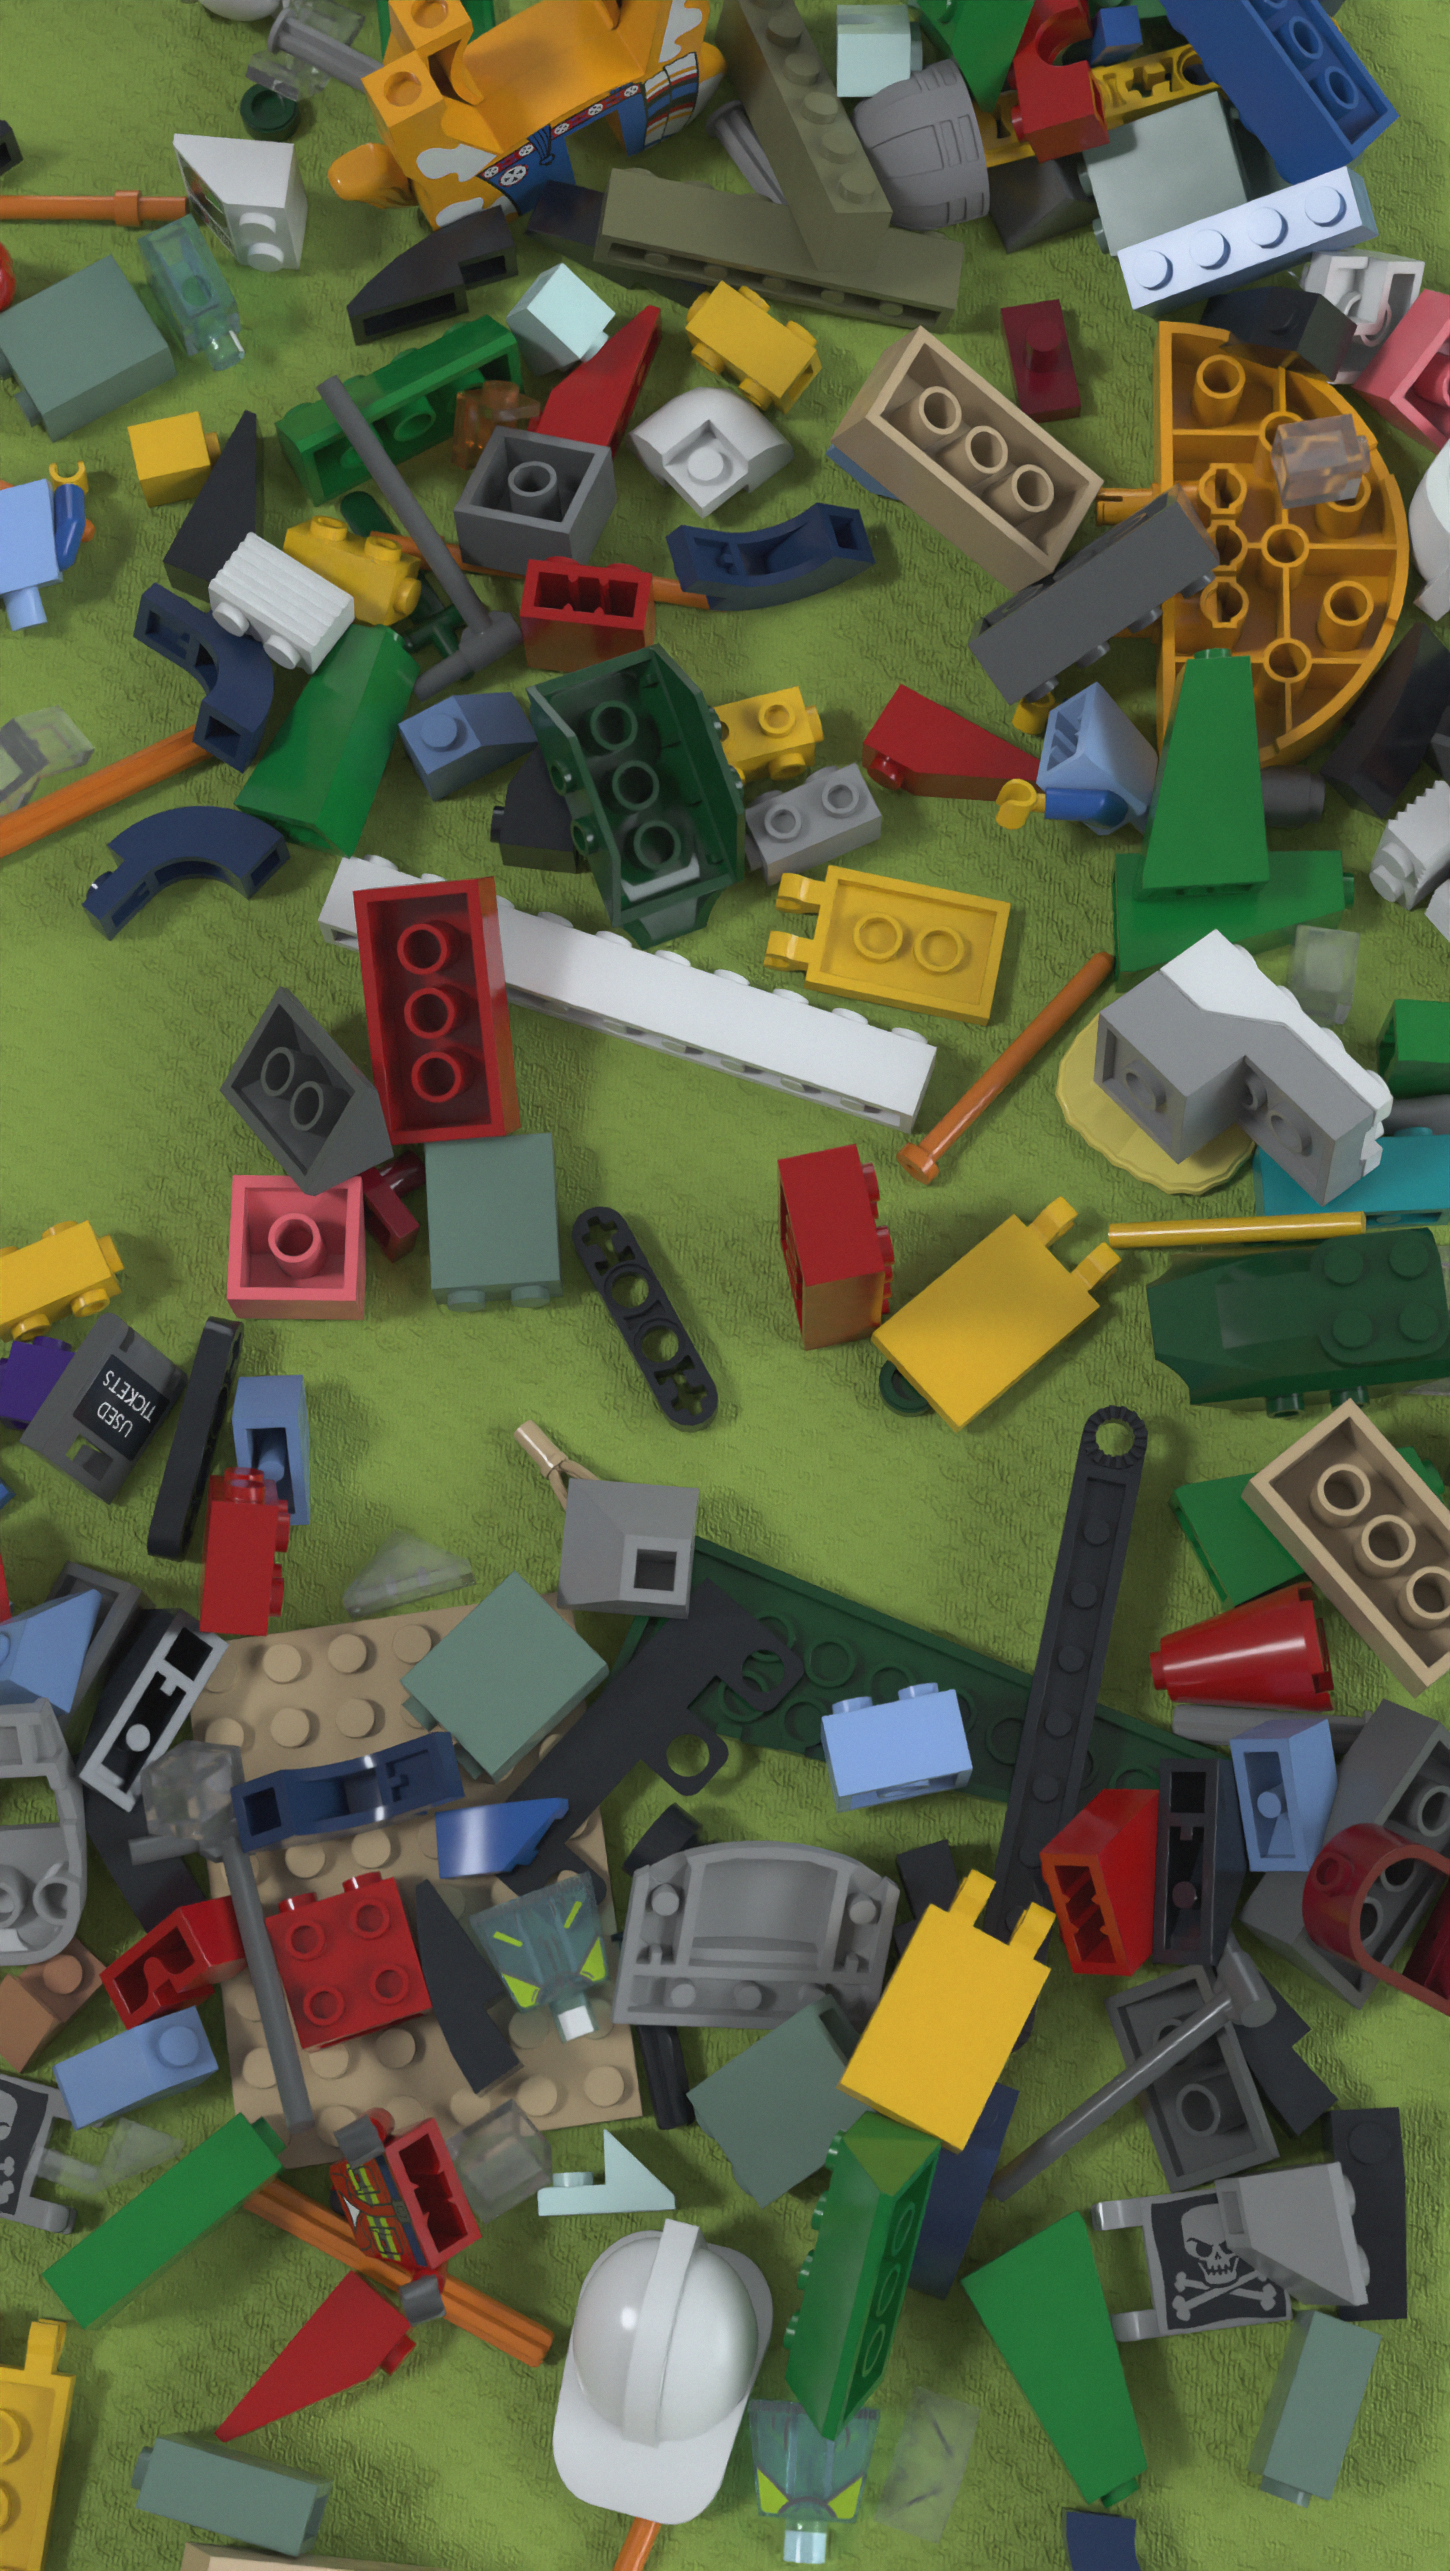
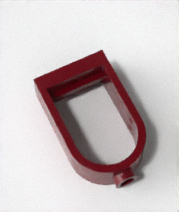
(1335, 1900)

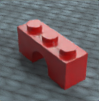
(1058, 105)

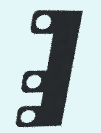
(641, 1718)

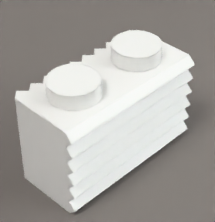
(280, 604)
(1414, 849)

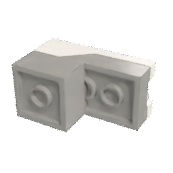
(1227, 1046)

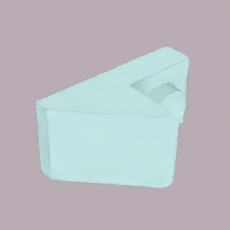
(627, 2188)

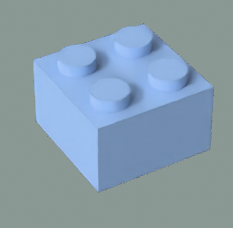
(895, 1747)

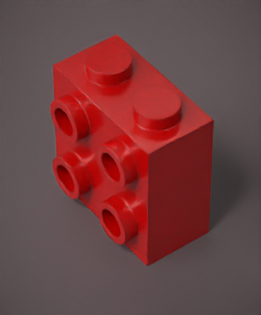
(584, 613)
(238, 1569)
(1105, 1881)
(349, 1962)

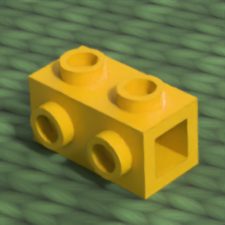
(738, 335)
(366, 568)
(770, 735)
(56, 1278)

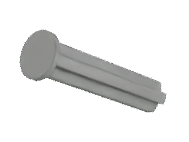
(319, 50)
(744, 147)
(1220, 1724)

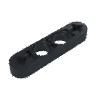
(638, 1322)
(195, 1439)

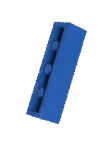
(1114, 39)

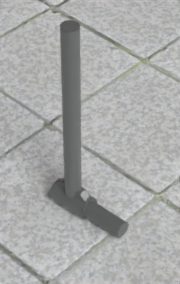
(487, 634)
(227, 1848)
(1238, 1998)

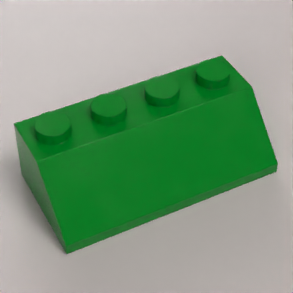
(976, 37)
(404, 404)
(858, 2267)

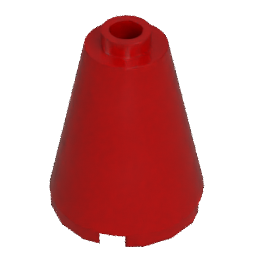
(1251, 1656)

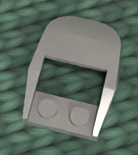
(40, 1862)

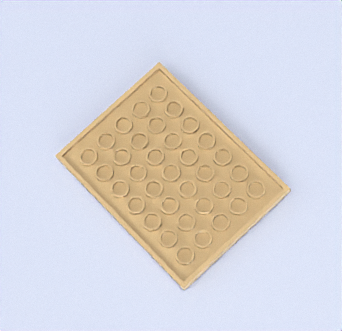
(336, 1698)

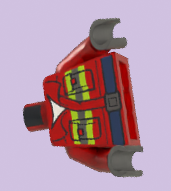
(403, 2203)

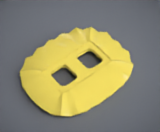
(1126, 1144)

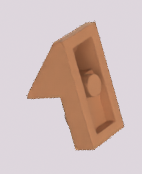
(46, 2001)

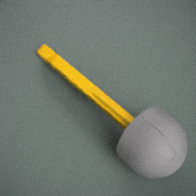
(936, 143)

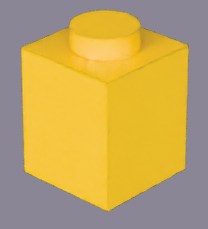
(173, 457)

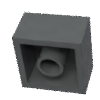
(534, 500)

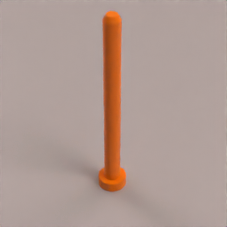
(922, 1159)

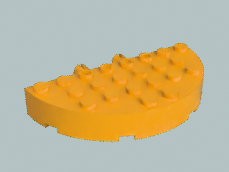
(1293, 587)

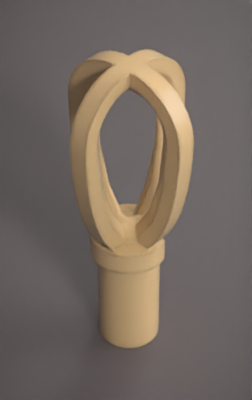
(550, 1459)

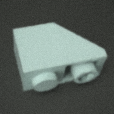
(558, 321)

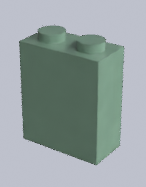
(1165, 173)
(81, 349)
(493, 1221)
(502, 1679)
(779, 2101)
(1313, 2407)
(231, 2493)

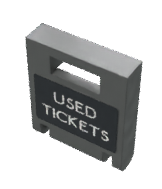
(114, 1399)

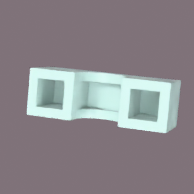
(875, 48)

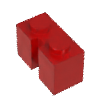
(177, 1962)

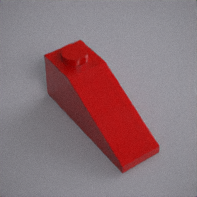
(602, 393)
(940, 753)
(336, 2349)

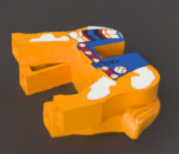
(493, 114)

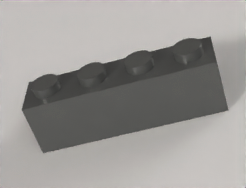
(1095, 596)
(1388, 1778)

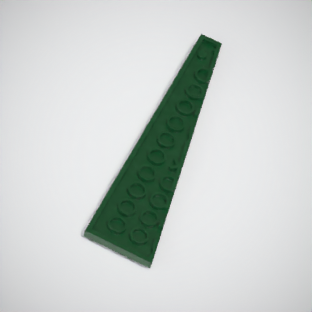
(865, 1653)

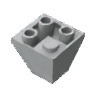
(628, 1548)
(1297, 2230)

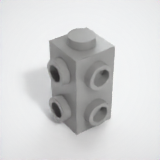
(810, 823)

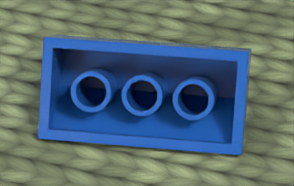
(1288, 79)

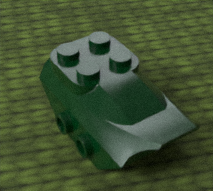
(644, 789)
(1304, 1321)

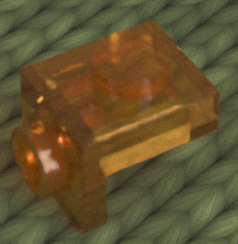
(480, 412)

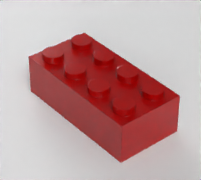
(437, 1009)
(832, 1245)

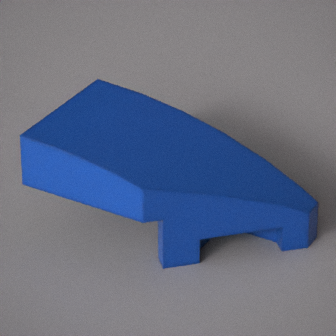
(493, 1836)

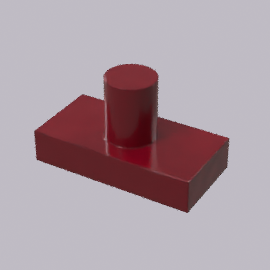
(1040, 361)
(384, 1213)

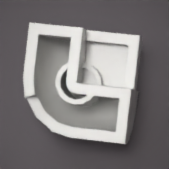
(1371, 291)
(709, 447)

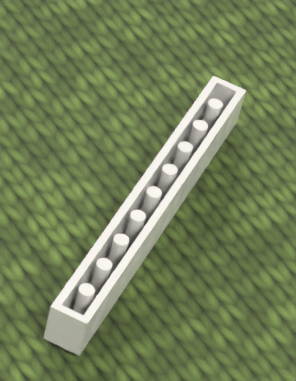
(682, 1009)

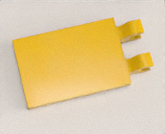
(893, 943)
(994, 1315)
(949, 2017)
(32, 2445)

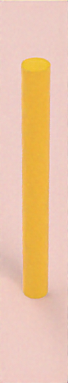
(1236, 1229)

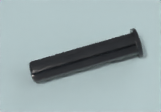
(664, 2071)

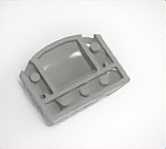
(752, 1936)

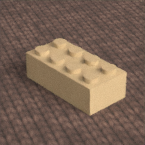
(967, 460)
(1365, 1539)

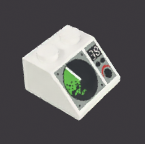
(247, 196)

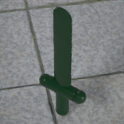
(430, 618)

